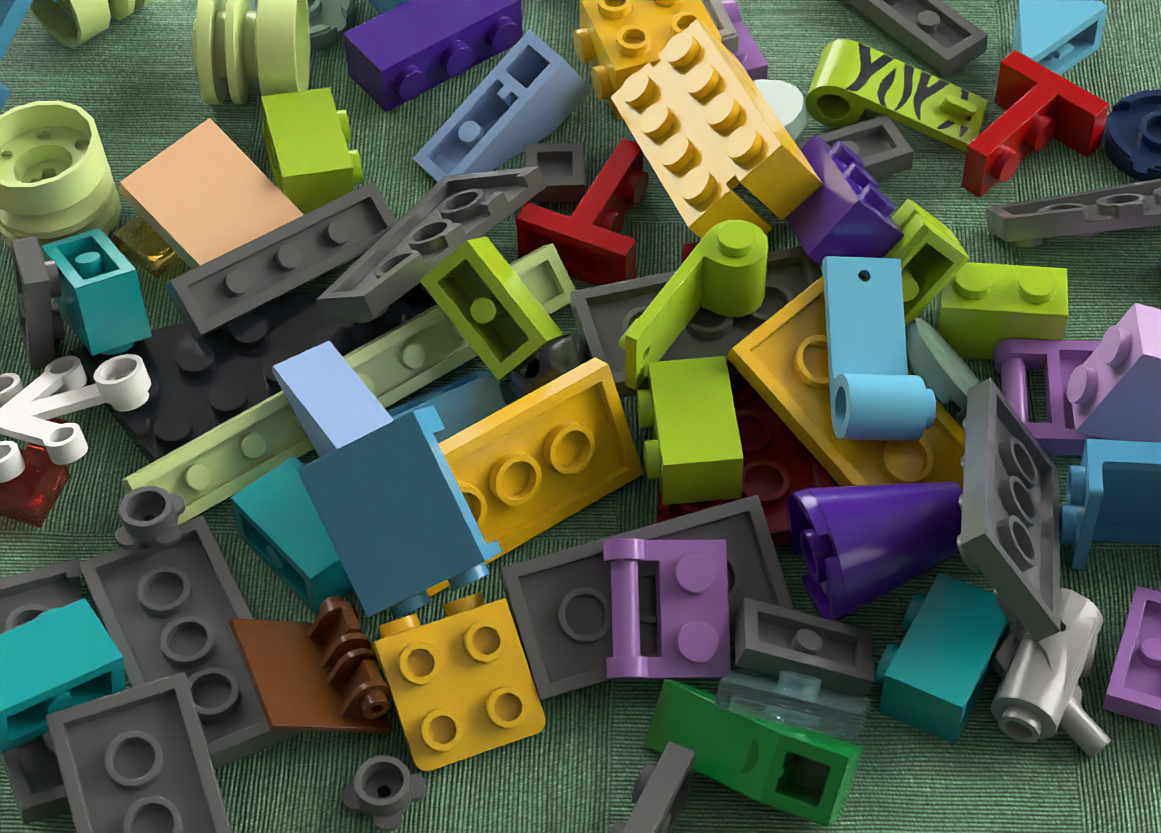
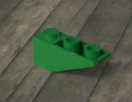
(760, 758)

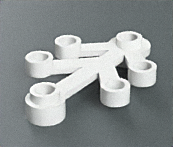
(24, 411)

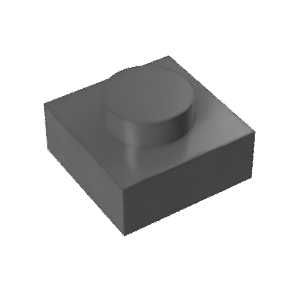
(561, 168)

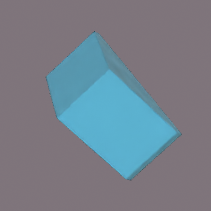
(1058, 31)

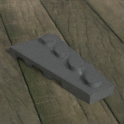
(1077, 214)
(438, 224)
(34, 765)

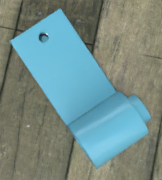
(868, 353)

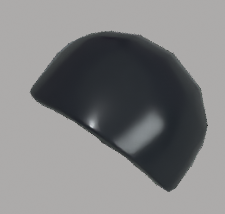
(552, 363)

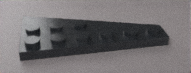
(231, 368)

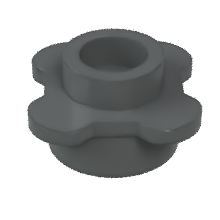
(149, 518)
(379, 774)

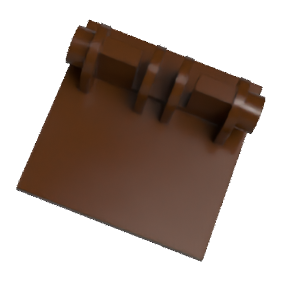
(315, 672)

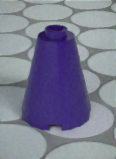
(870, 539)

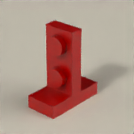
(1037, 109)
(591, 237)

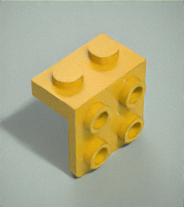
(627, 35)
(459, 681)

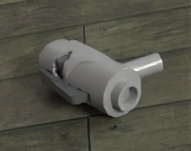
(1042, 678)

